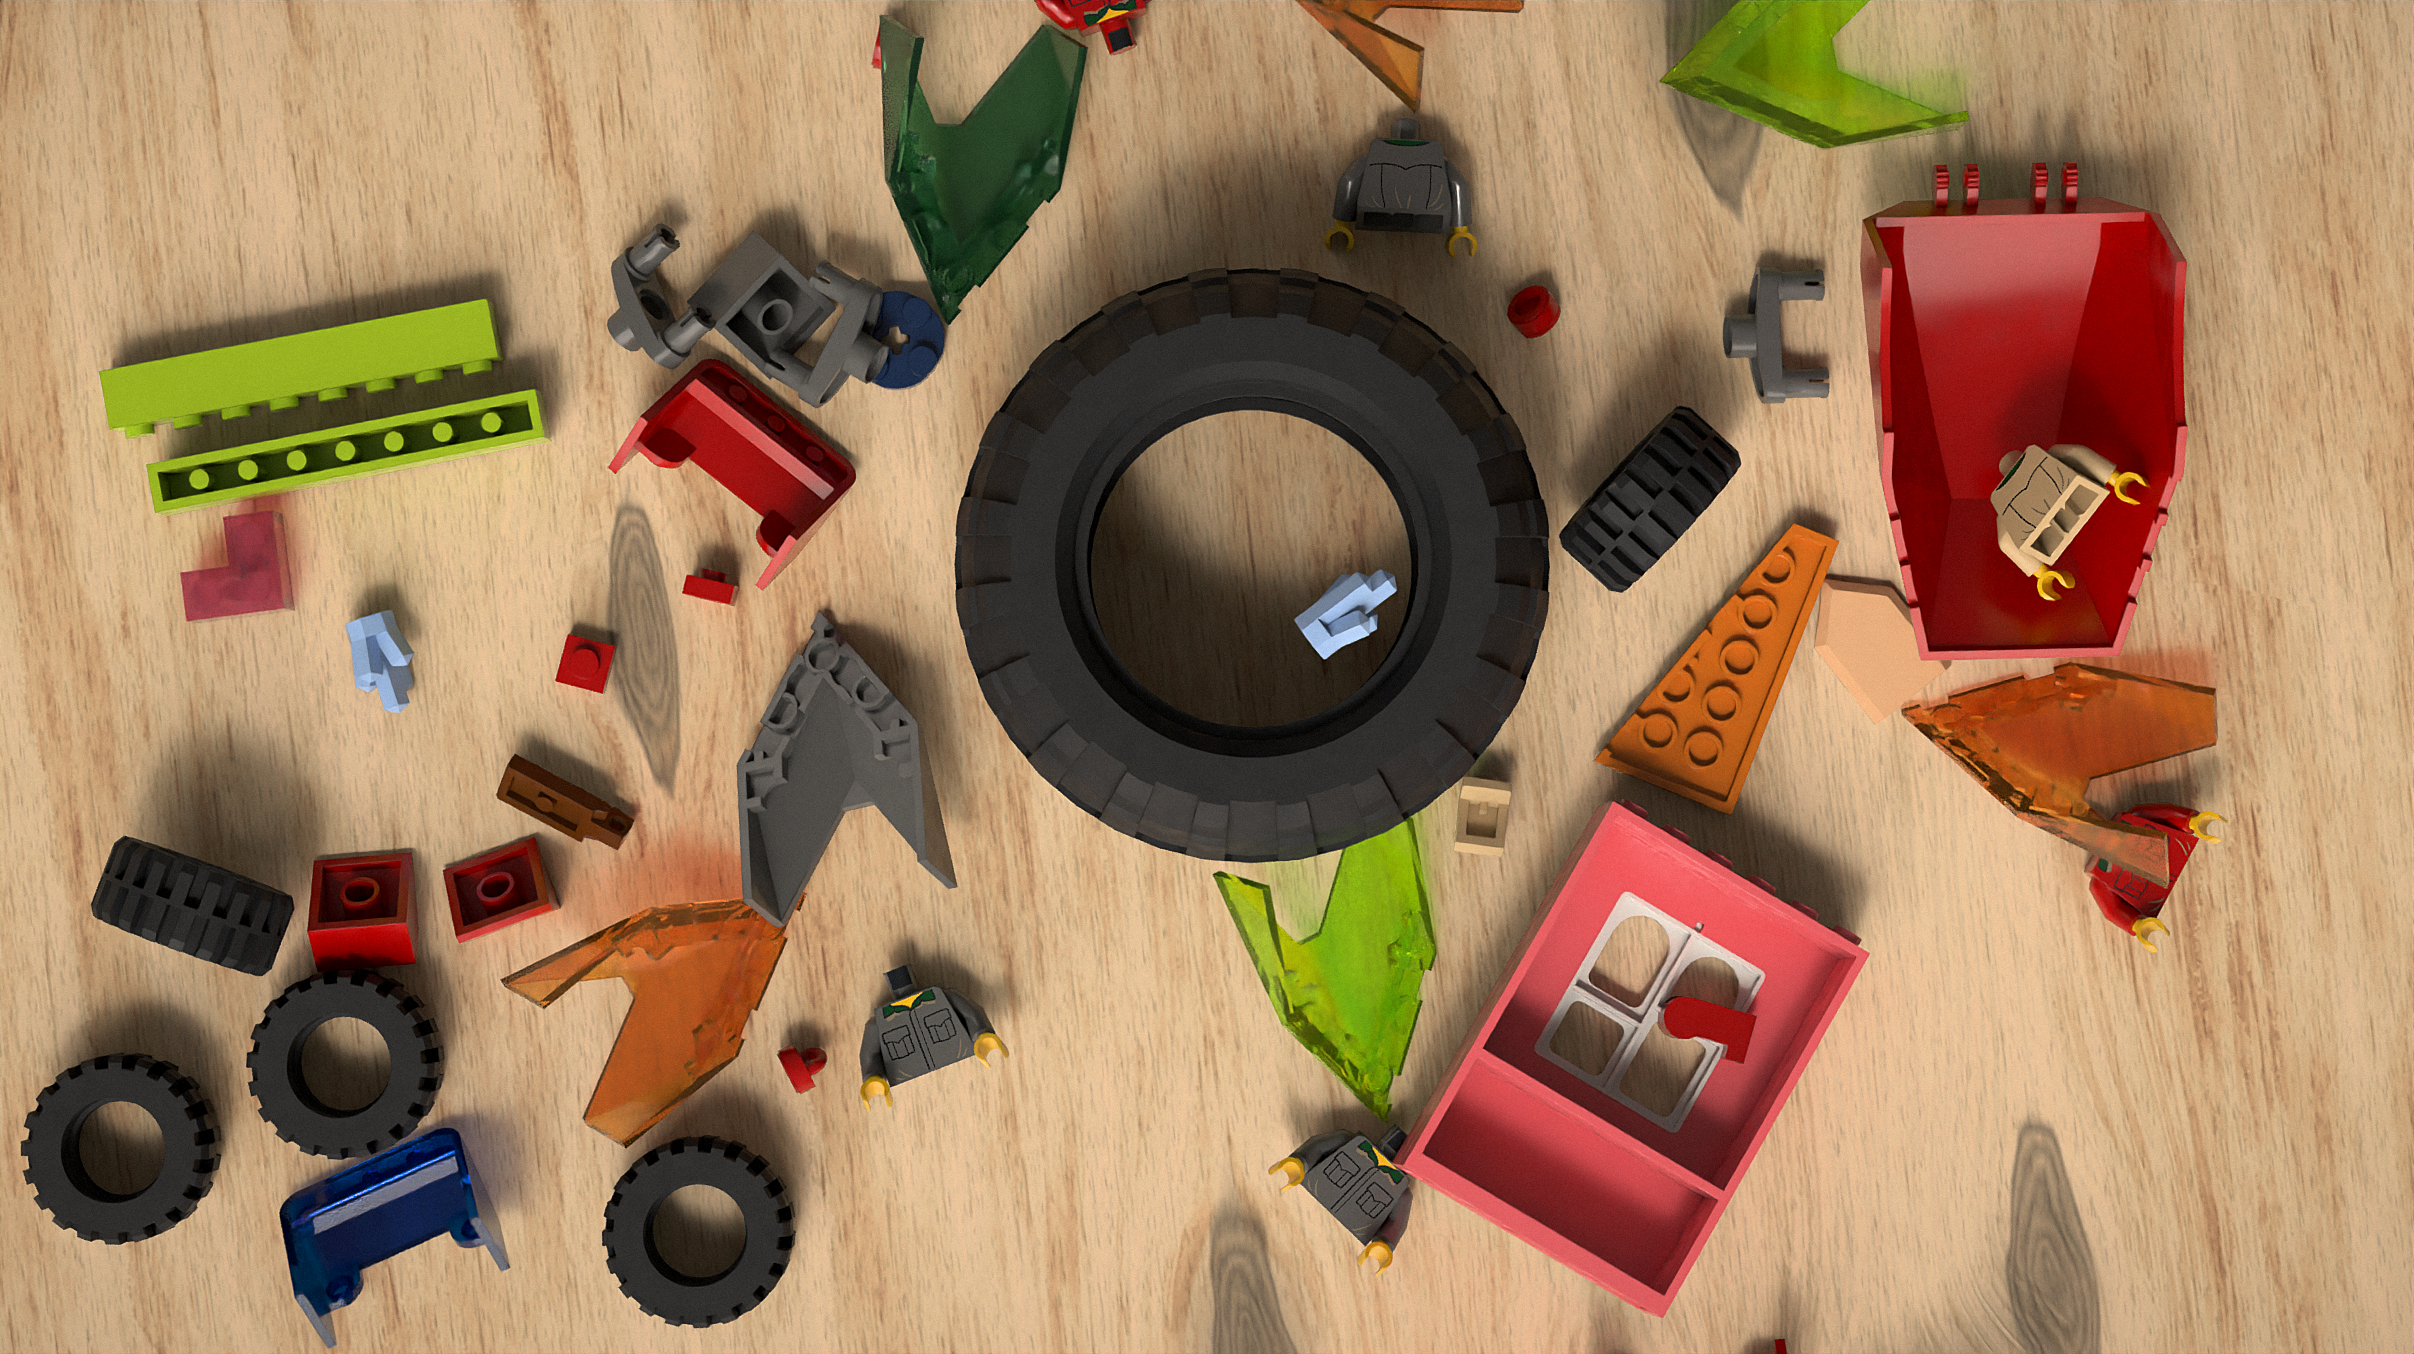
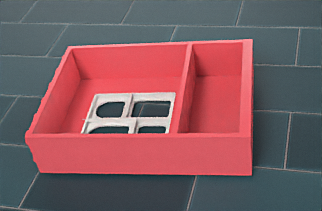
(1565, 1150)

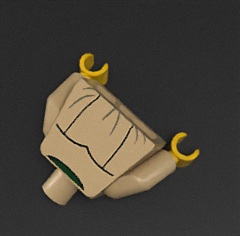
(2048, 502)

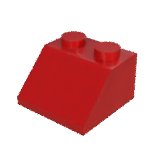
(363, 912)

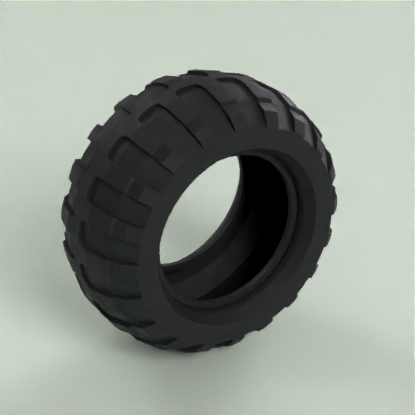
(1294, 350)

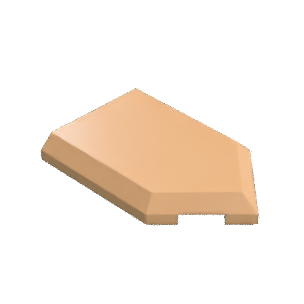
(1872, 646)

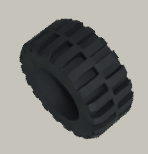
(1650, 499)
(192, 906)
(280, 1078)
(56, 1159)
(631, 1237)

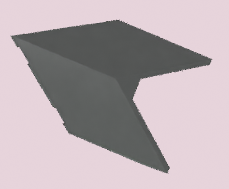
(829, 748)

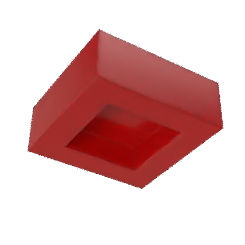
(711, 587)
(586, 664)

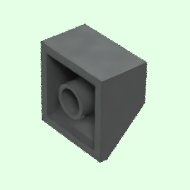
(762, 302)

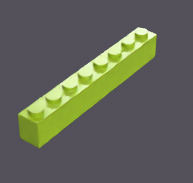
(301, 367)
(348, 452)

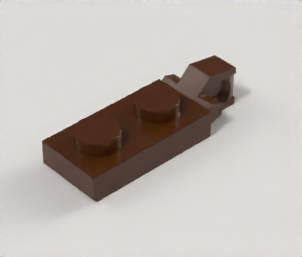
(562, 804)

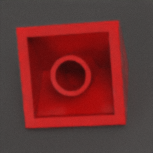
(499, 890)

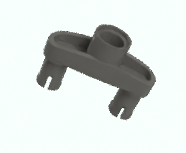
(644, 311)
(1759, 335)
(850, 346)

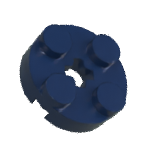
(926, 340)

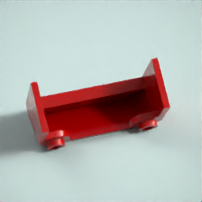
(748, 449)

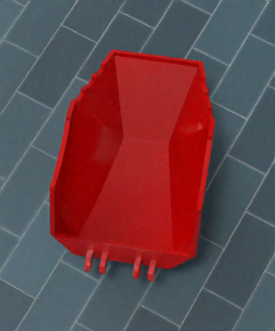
(2007, 335)

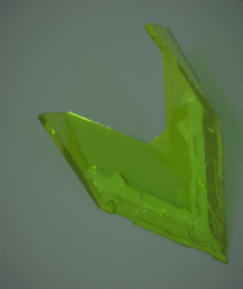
(1782, 72)
(1359, 977)

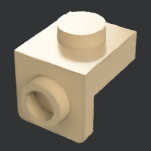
(1482, 815)

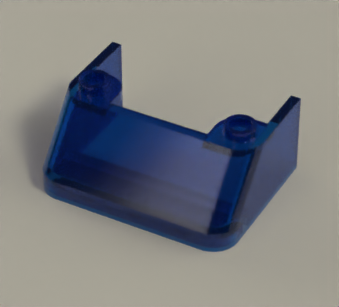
(379, 1212)

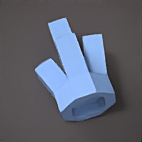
(1346, 611)
(381, 658)

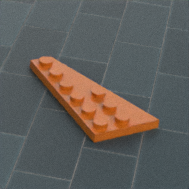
(1716, 700)

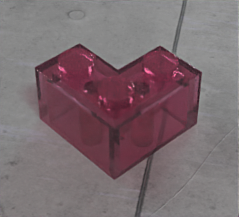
(256, 576)

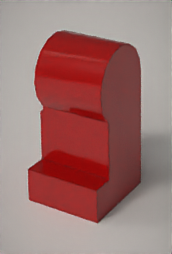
(1690, 1017)

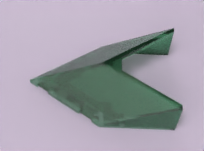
(981, 180)

